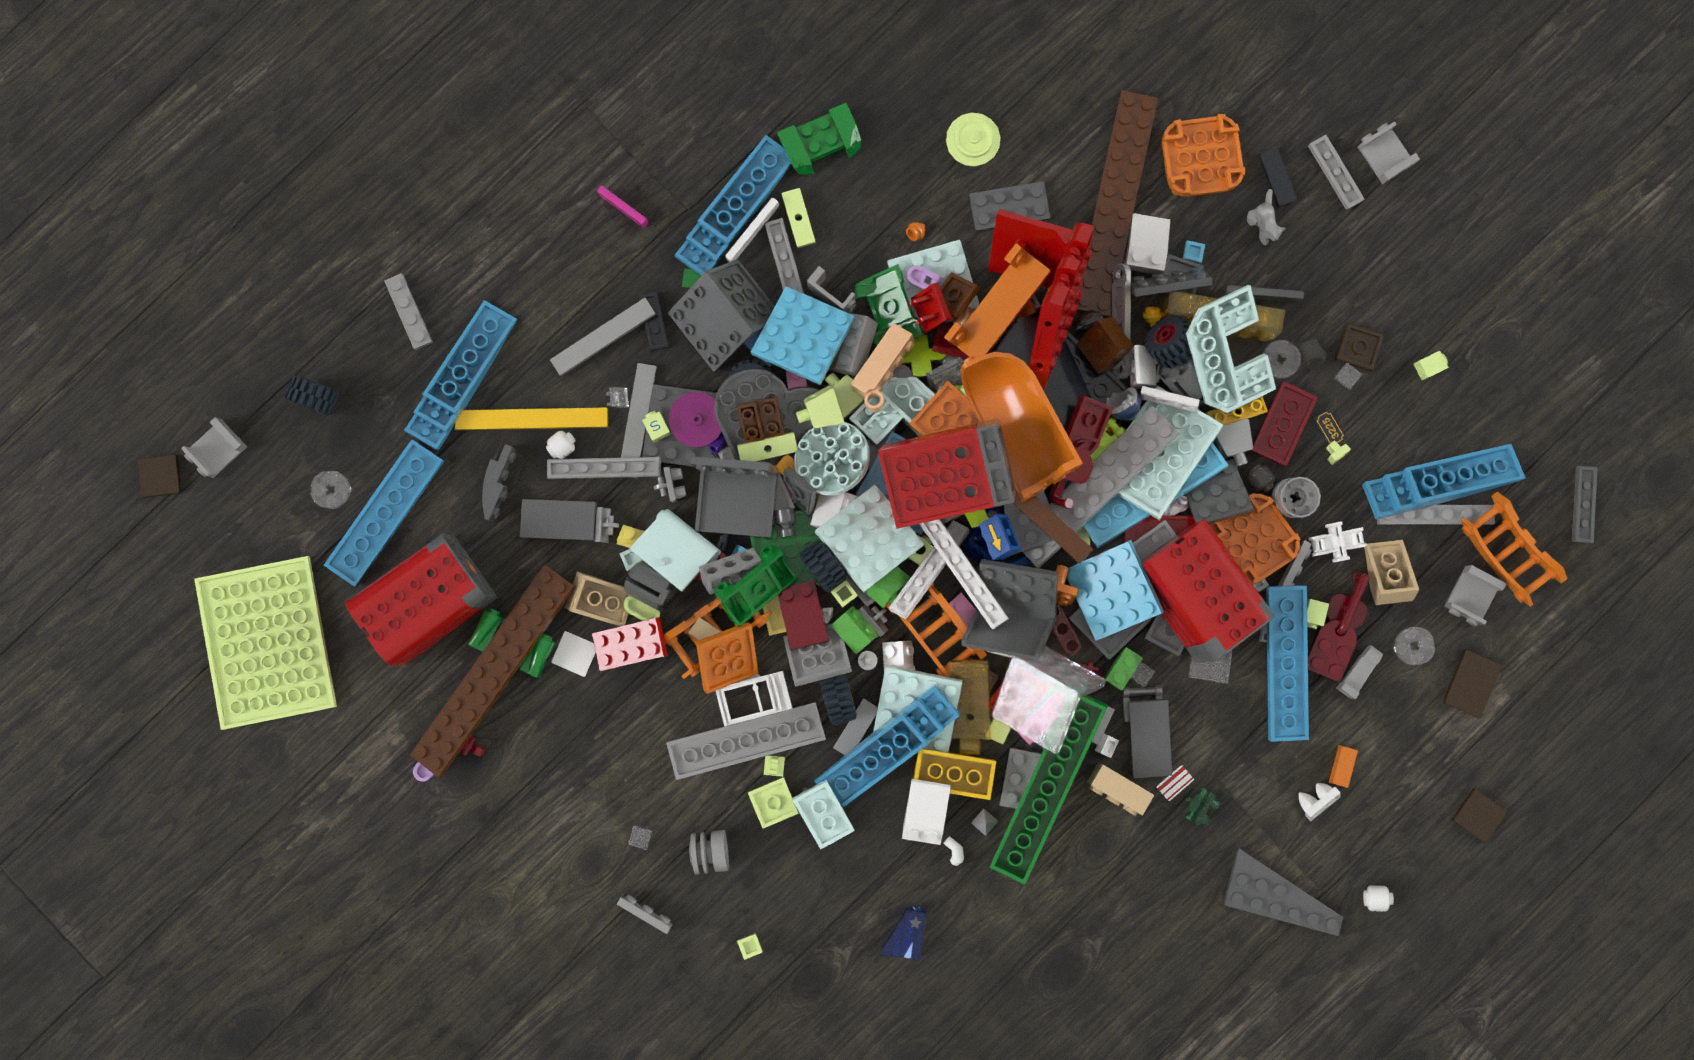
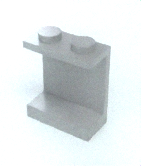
(1386, 153)
(814, 283)
(214, 449)
(1473, 595)

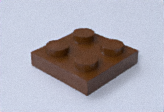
(958, 294)

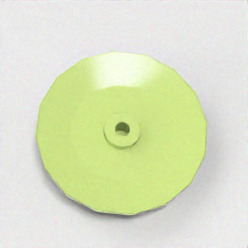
(973, 139)

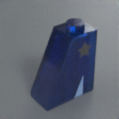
(907, 935)

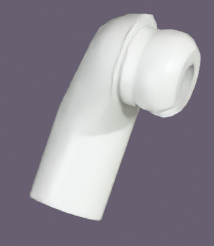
(957, 851)

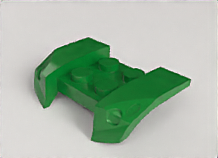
(821, 138)
(888, 302)

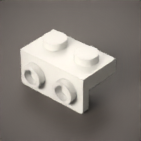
(898, 654)

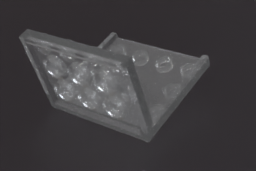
(1043, 696)

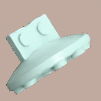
(832, 458)

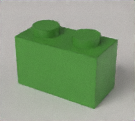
(888, 587)
(854, 630)
(1122, 668)

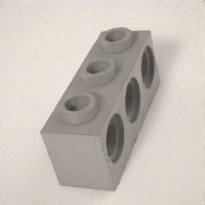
(729, 569)

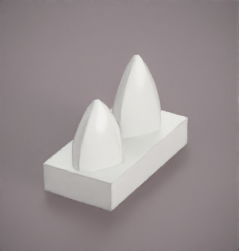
(1315, 807)

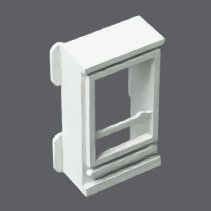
(777, 690)

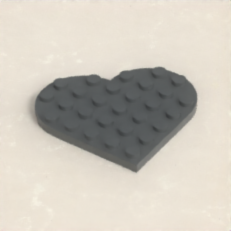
(753, 385)

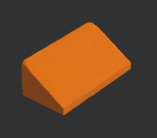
(1343, 766)

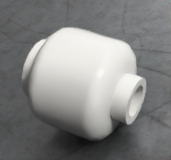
(560, 444)
(1377, 898)

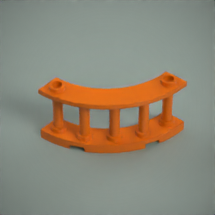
(1523, 539)
(705, 614)
(948, 616)

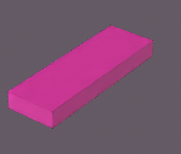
(622, 206)

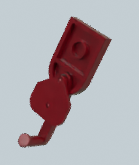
(1085, 433)
(1331, 652)

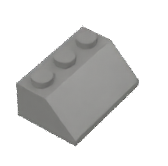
(855, 347)

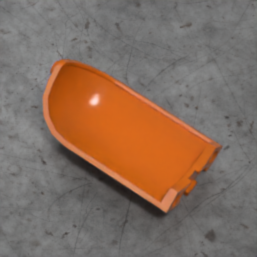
(1033, 435)

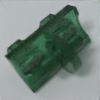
(1199, 806)

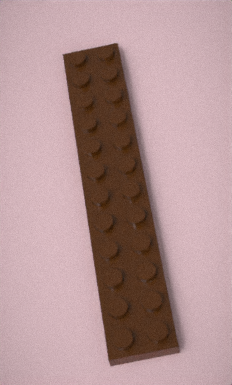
(1117, 197)
(492, 671)

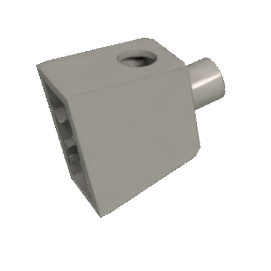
(1234, 441)

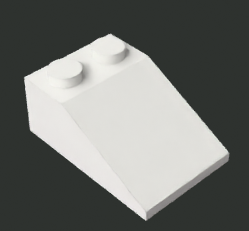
(1147, 244)
(926, 811)

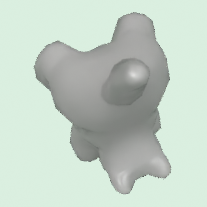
(1264, 218)

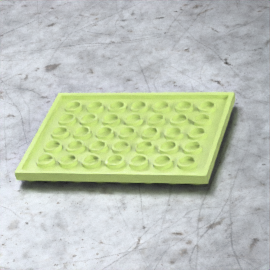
(265, 642)

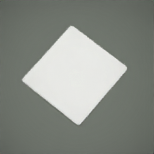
(574, 654)

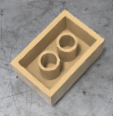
(1119, 789)

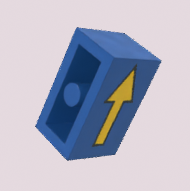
(1000, 537)

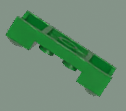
(757, 587)
(489, 625)

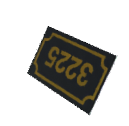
(1329, 427)

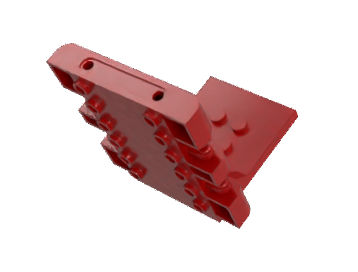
(1066, 256)

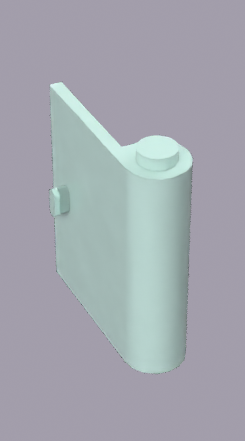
(676, 545)

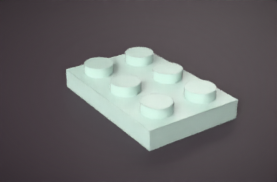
(823, 814)

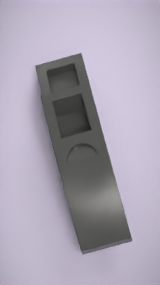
(493, 490)

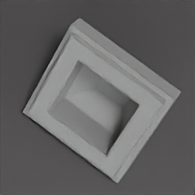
(984, 822)

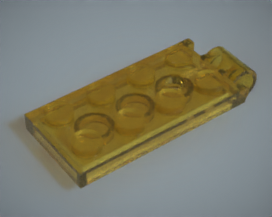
(972, 700)

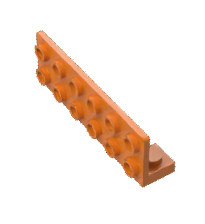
(1000, 304)

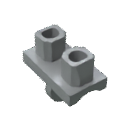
(674, 492)
(604, 525)
(875, 619)

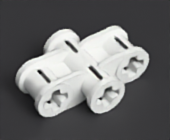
(1337, 541)

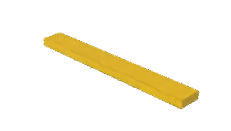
(532, 419)

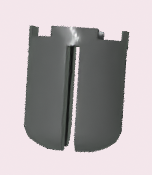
(1181, 379)
(649, 586)

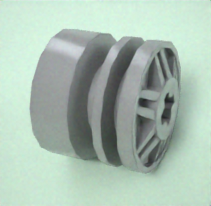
(1306, 495)
(709, 852)

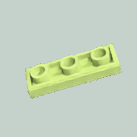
(795, 207)
(778, 446)

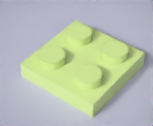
(773, 802)

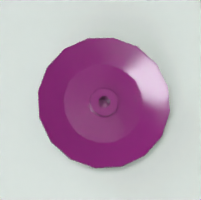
(694, 419)

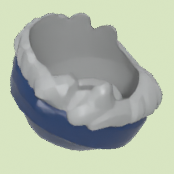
(1125, 404)

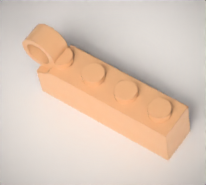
(881, 364)

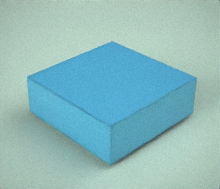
(1193, 251)

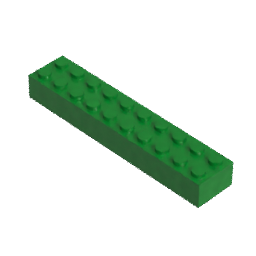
(1046, 794)

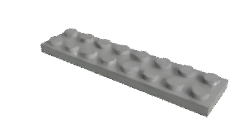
(745, 740)

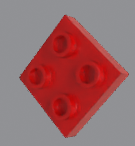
(930, 308)

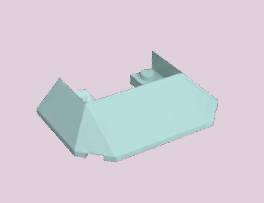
(1219, 380)
(903, 401)

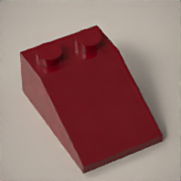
(803, 615)

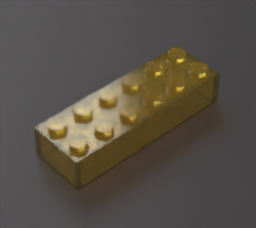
(1186, 305)

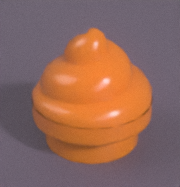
(915, 231)

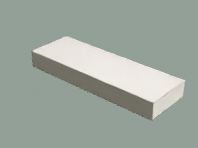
(1169, 399)

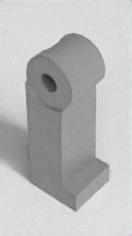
(1359, 672)

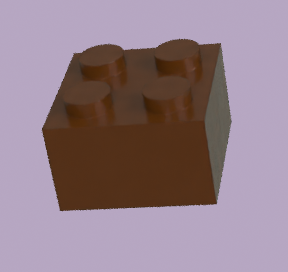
(1105, 345)

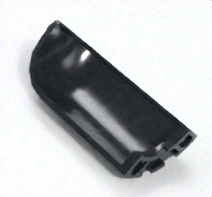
(1065, 380)

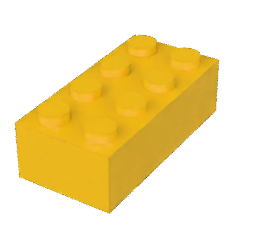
(965, 773)

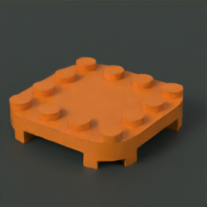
(1202, 156)
(1259, 540)

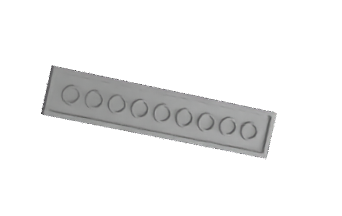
(1109, 476)

